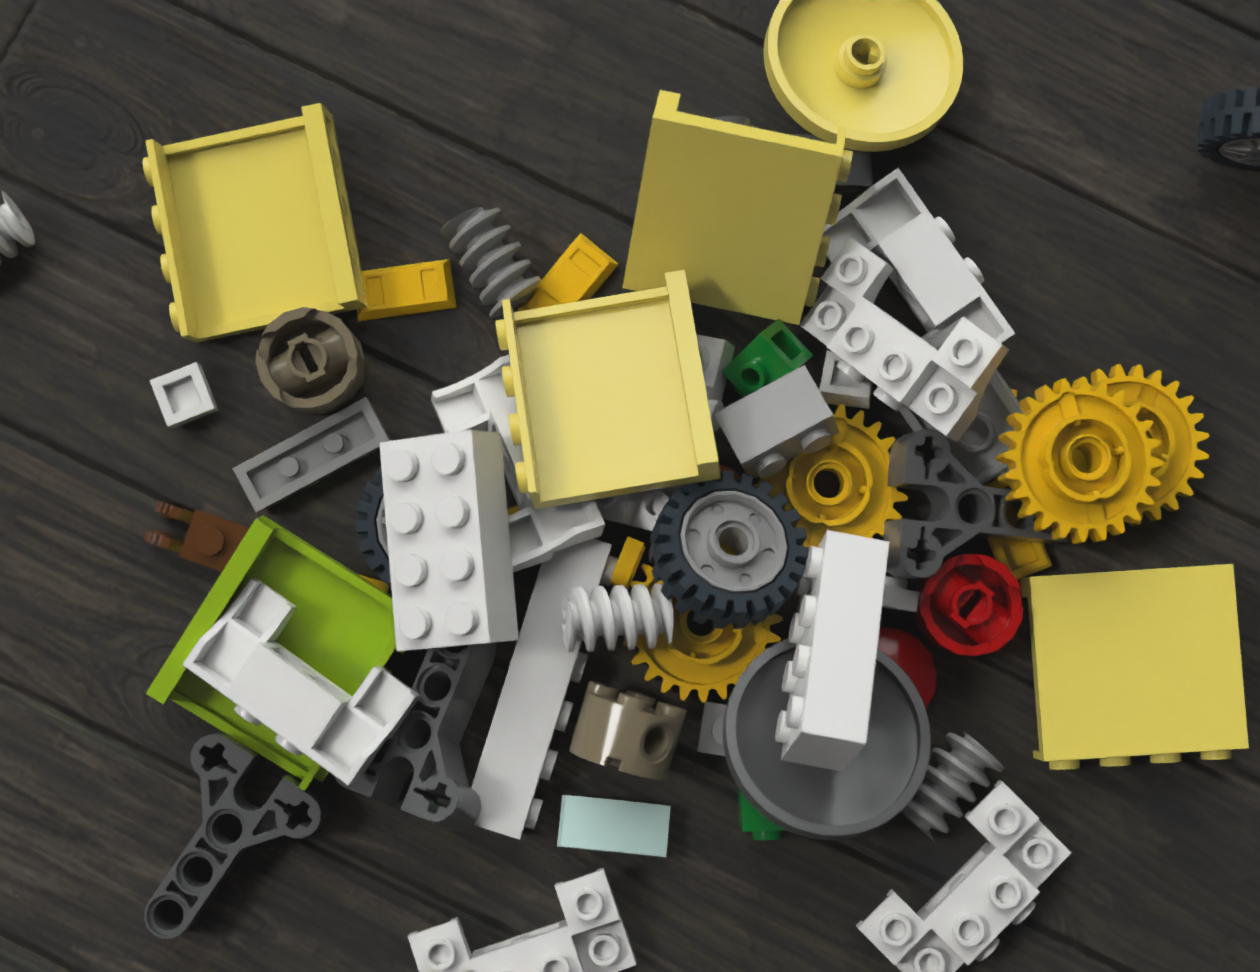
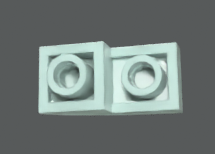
(613, 826)

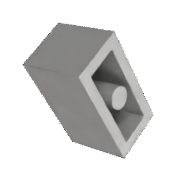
(778, 423)

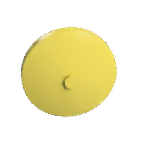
(864, 67)

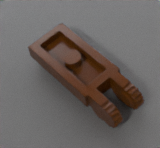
(208, 540)

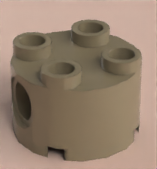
(310, 361)
(627, 731)

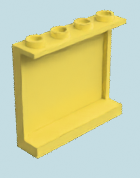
(734, 212)
(255, 225)
(608, 395)
(1136, 665)

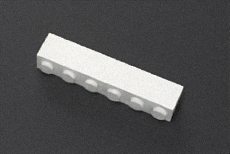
(535, 692)

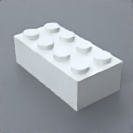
(448, 540)
(834, 652)

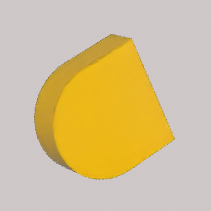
(628, 562)

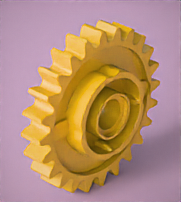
(1171, 425)
(1115, 455)
(862, 470)
(703, 660)

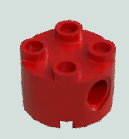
(969, 605)

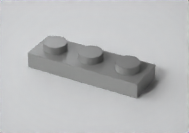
(311, 455)

